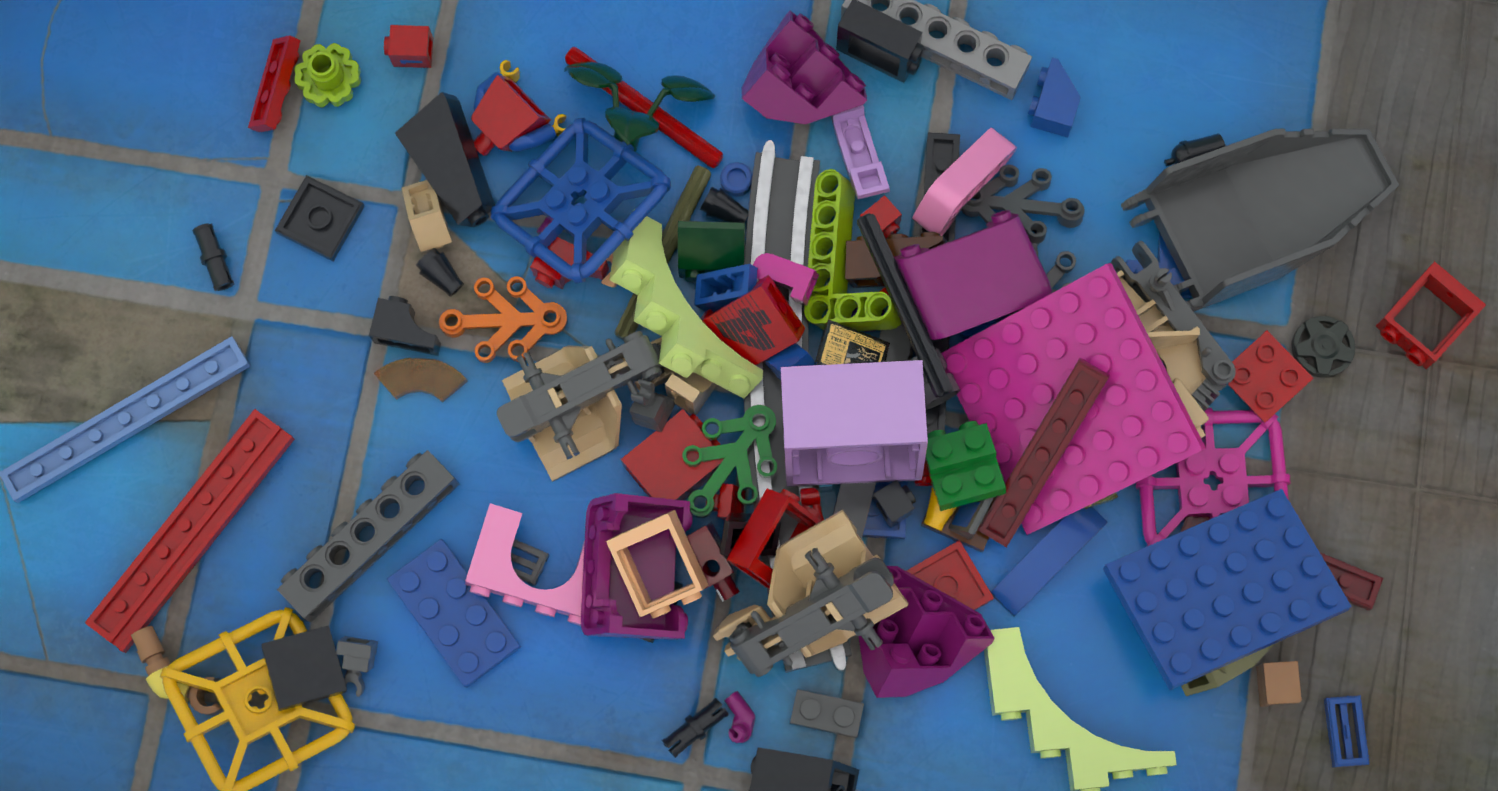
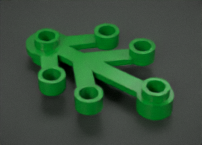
(733, 456)

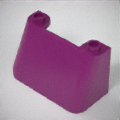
(974, 276)
(606, 602)

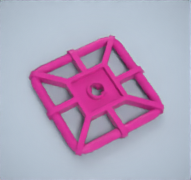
(1225, 464)

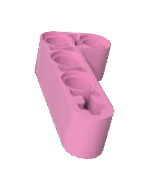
(963, 181)

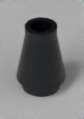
(723, 207)
(439, 271)

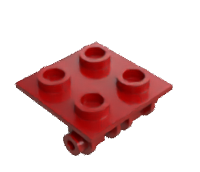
(1267, 376)

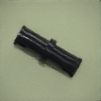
(213, 257)
(695, 727)

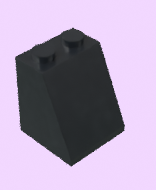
(796, 772)

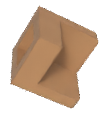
(1278, 683)

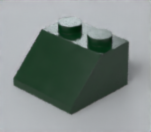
(709, 247)

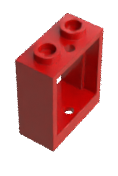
(1447, 290)
(760, 528)

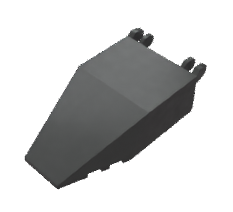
(1262, 206)

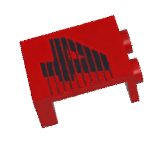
(756, 323)

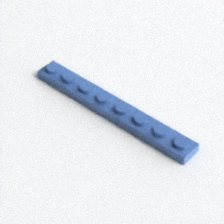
(124, 419)

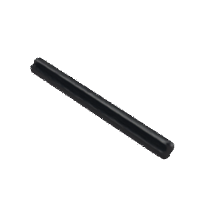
(904, 305)

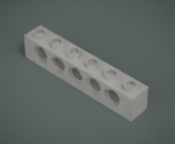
(945, 51)

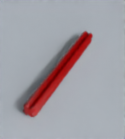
(667, 124)

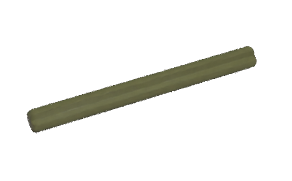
(682, 212)

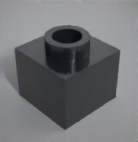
(894, 502)

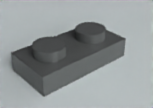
(827, 713)

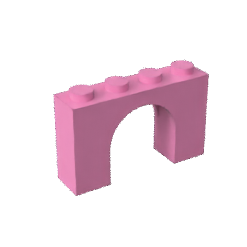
(493, 570)

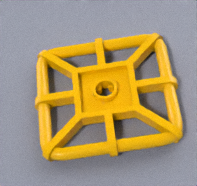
(247, 721)

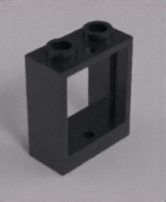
(879, 41)

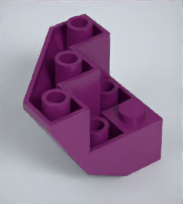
(800, 76)
(923, 640)

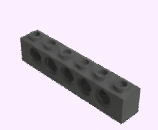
(363, 555)

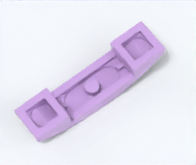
(859, 153)

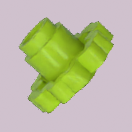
(327, 75)

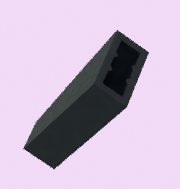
(448, 159)

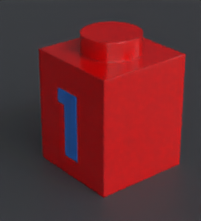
(409, 46)

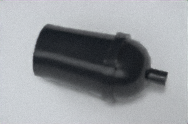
(1190, 149)

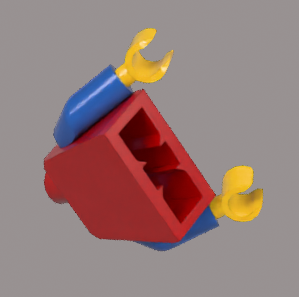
(509, 115)

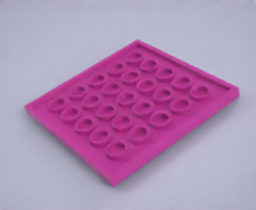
(1023, 361)

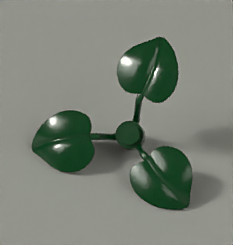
(632, 125)

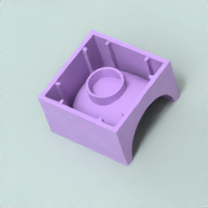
(854, 423)

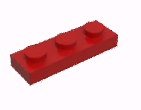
(274, 84)

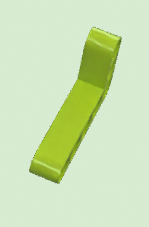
(832, 266)

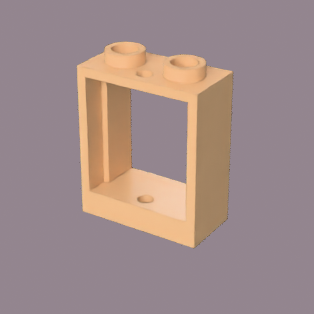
(631, 576)

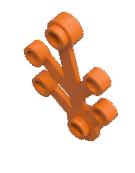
(509, 320)

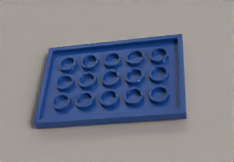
(1226, 588)

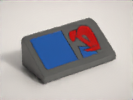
(969, 518)

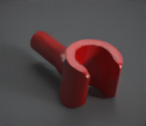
(811, 497)

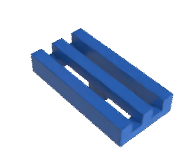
(1333, 735)

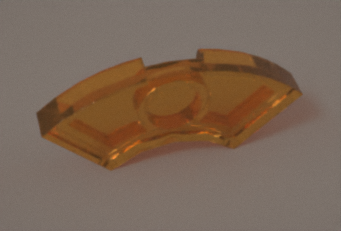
(420, 375)

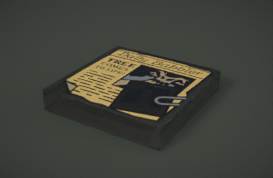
(849, 346)

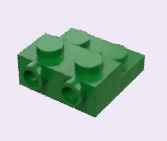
(963, 466)

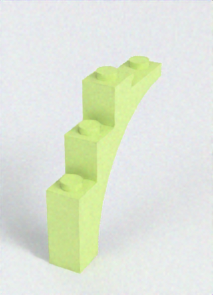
(661, 307)
(1088, 757)

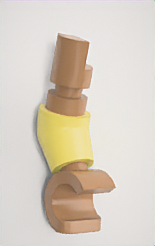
(151, 652)

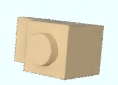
(426, 216)
(689, 392)

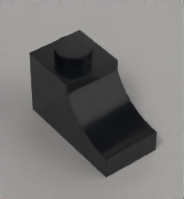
(395, 327)

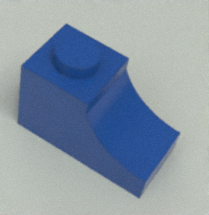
(723, 286)

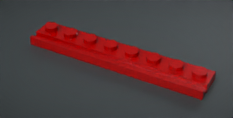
(189, 530)

